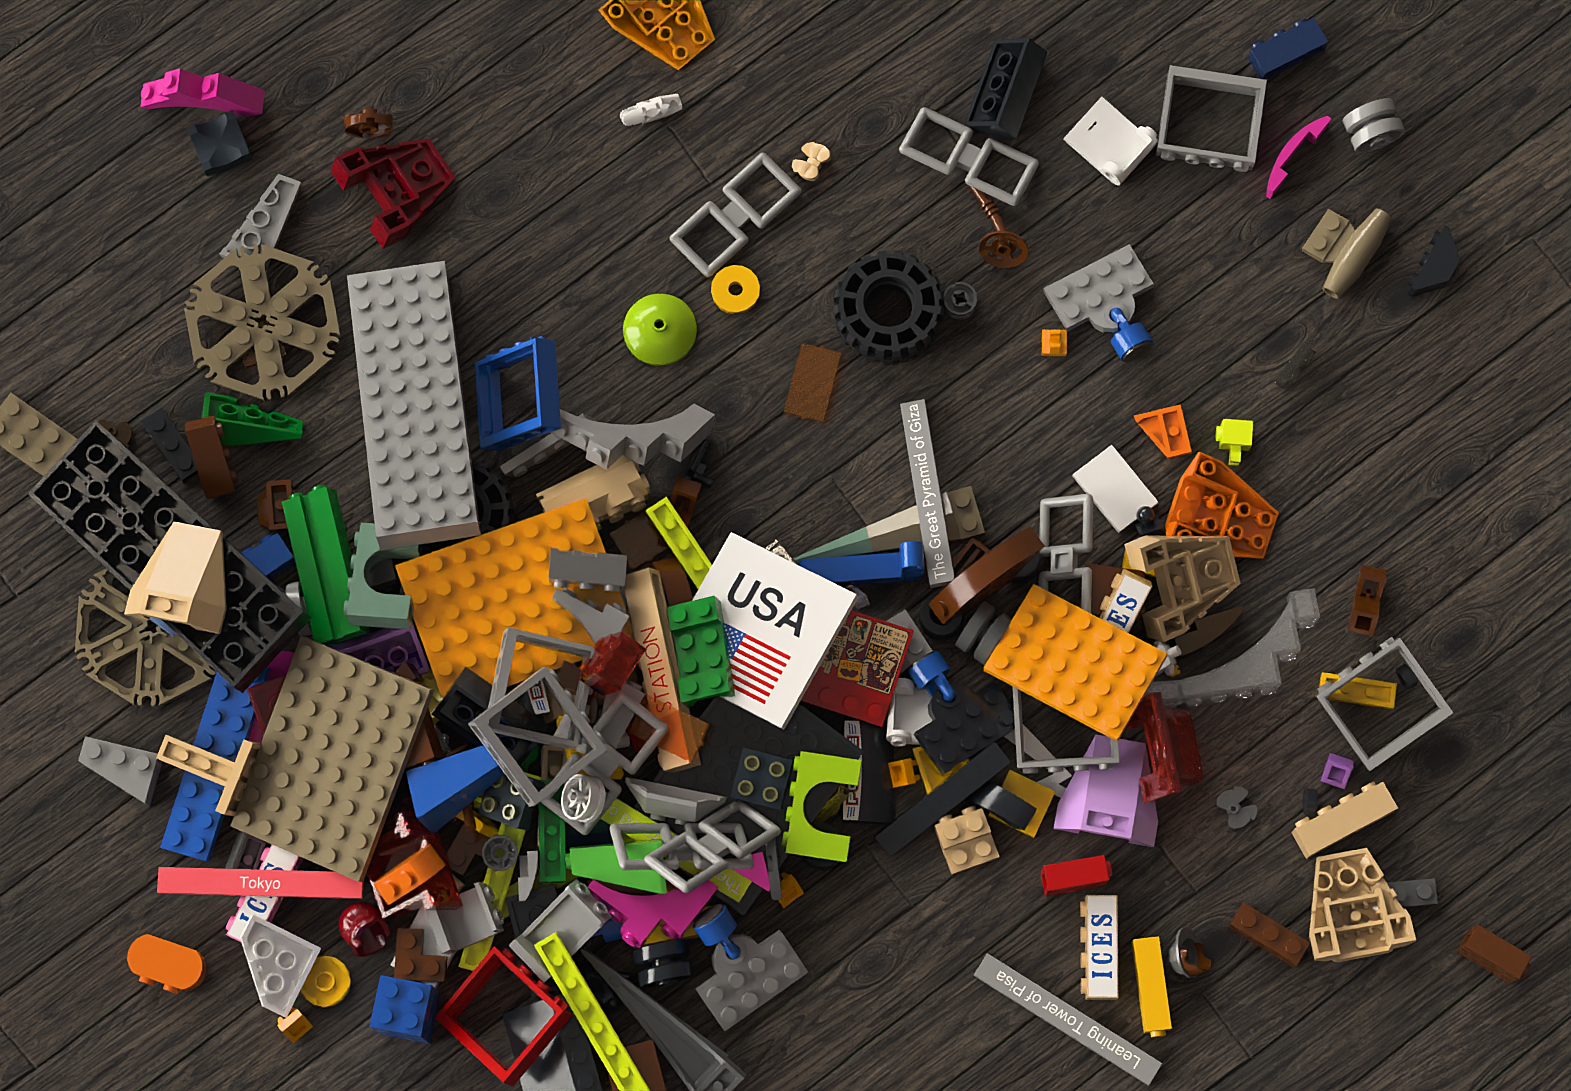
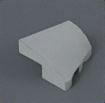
(528, 872)

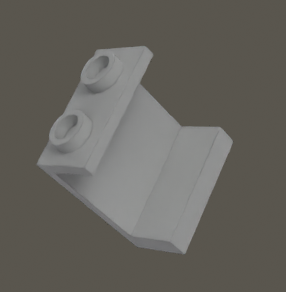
(468, 924)

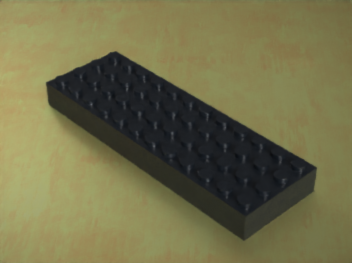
(122, 515)

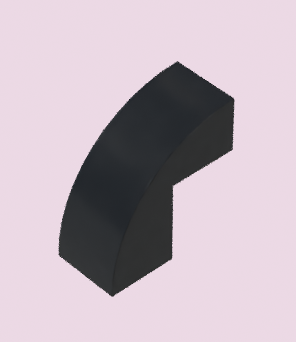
(1003, 805)

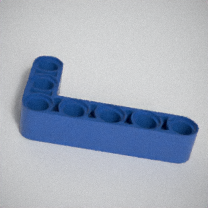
(871, 569)

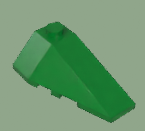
(249, 424)

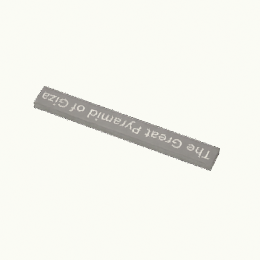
(927, 493)

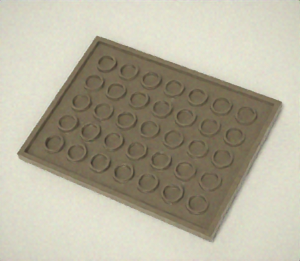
(332, 758)

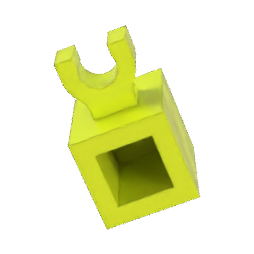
(1236, 437)

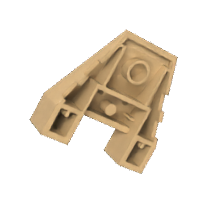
(1189, 576)

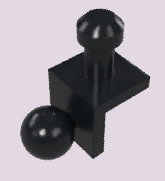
(1148, 523)
(599, 987)

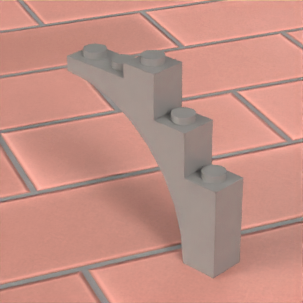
(638, 442)
(600, 625)

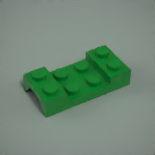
(701, 650)

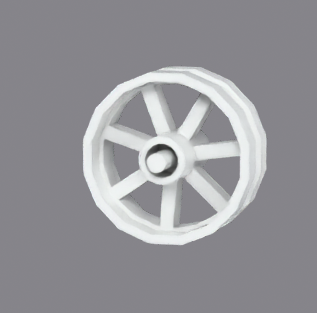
(583, 801)

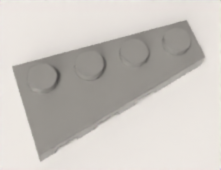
(268, 219)

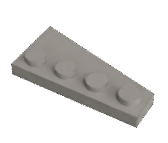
(536, 453)

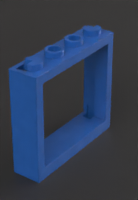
(489, 394)

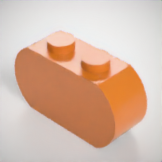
(409, 874)
(166, 963)

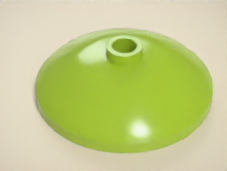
(664, 344)

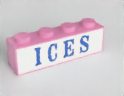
(262, 906)

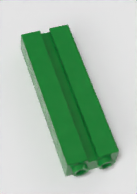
(322, 562)

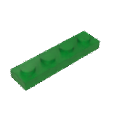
(551, 842)

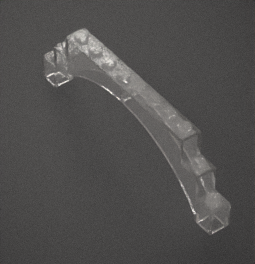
(1254, 669)

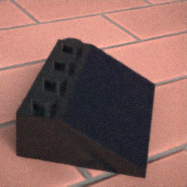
(567, 1059)

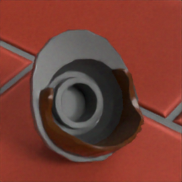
(1187, 955)

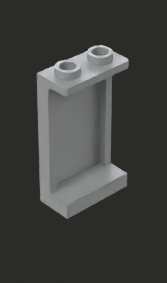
(575, 919)

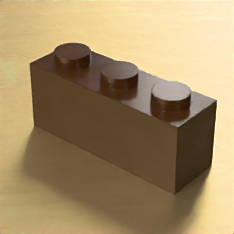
(211, 456)
(1268, 935)

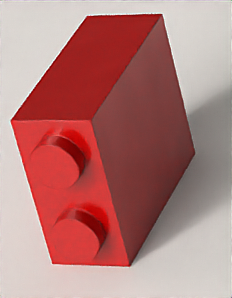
(1075, 875)

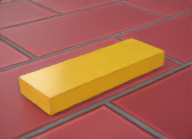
(1363, 691)

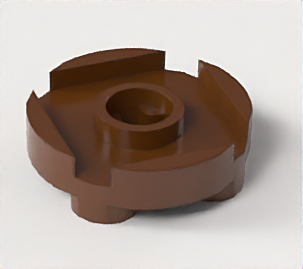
(368, 122)

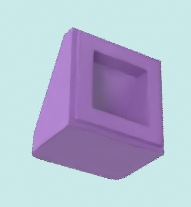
(1337, 771)

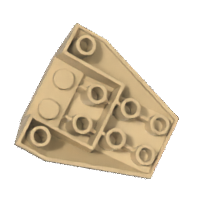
(183, 580)

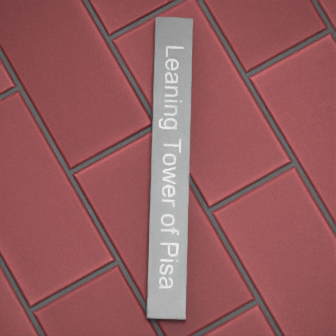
(1067, 1019)

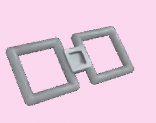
(969, 156)
(735, 214)
(1065, 557)
(608, 761)
(712, 846)
(683, 853)

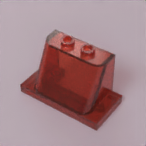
(1171, 748)
(396, 846)

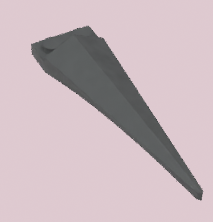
(692, 1056)

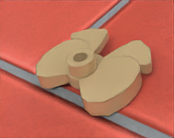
(817, 156)

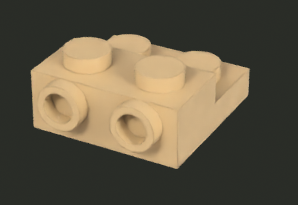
(966, 840)

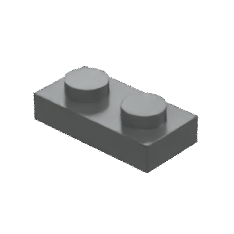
(1415, 892)

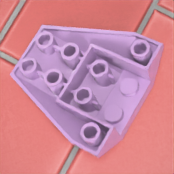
(1110, 799)

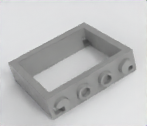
(1219, 82)
(509, 638)
(1407, 737)
(504, 758)
(1055, 765)

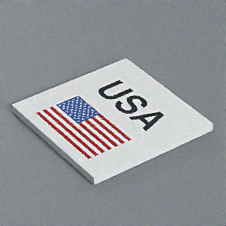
(774, 624)

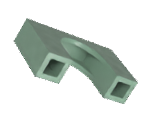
(366, 605)

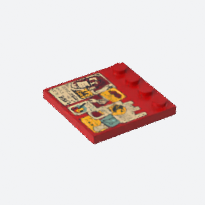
(861, 669)

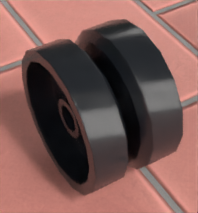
(664, 968)

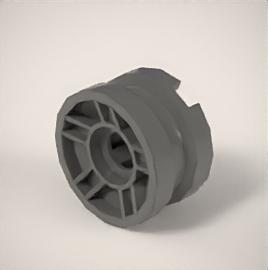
(964, 309)
(492, 860)

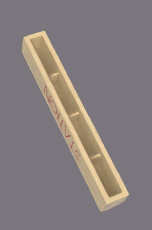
(659, 662)

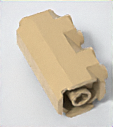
(607, 491)

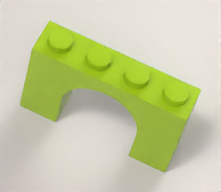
(802, 836)

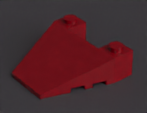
(401, 178)

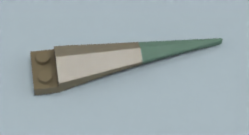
(887, 534)

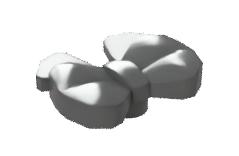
(1238, 816)

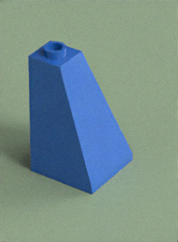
(450, 785)

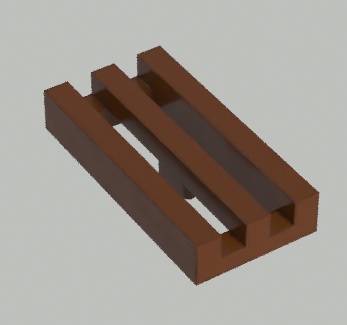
(980, 547)

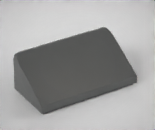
(246, 852)

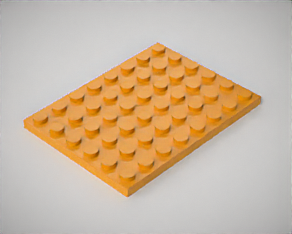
(497, 582)

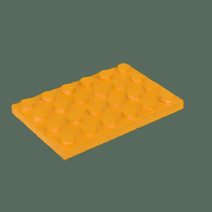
(1075, 662)

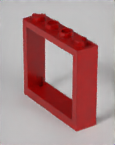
(469, 989)

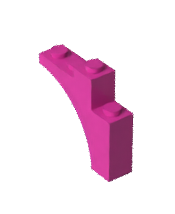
(214, 92)
(643, 914)

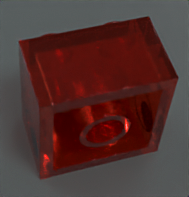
(611, 663)

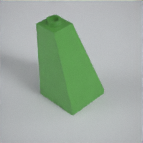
(602, 864)

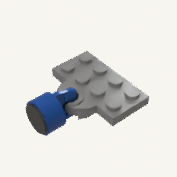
(1105, 298)
(745, 971)

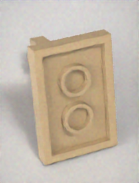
(213, 767)

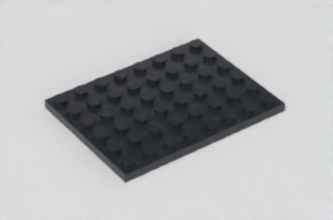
(728, 733)

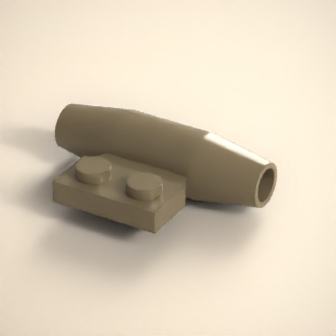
(1348, 249)

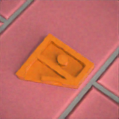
(1166, 430)

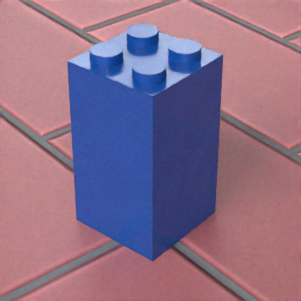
(405, 1009)

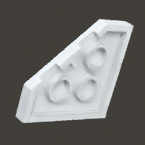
(277, 963)

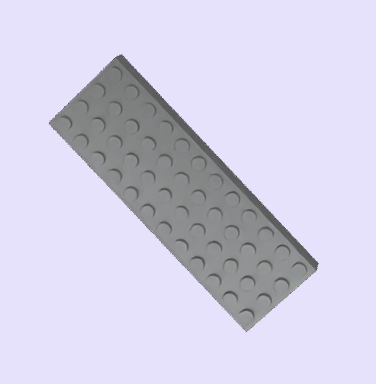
(413, 406)

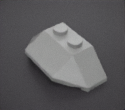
(673, 801)

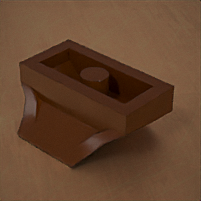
(270, 504)

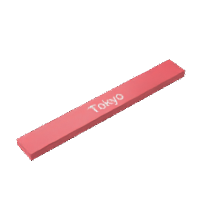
(257, 883)

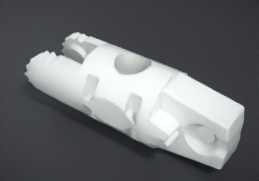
(651, 109)

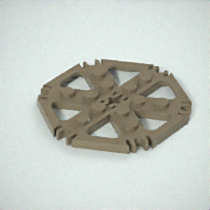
(245, 337)
(128, 640)

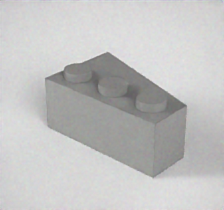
(587, 570)
(124, 766)

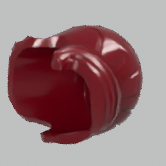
(363, 928)

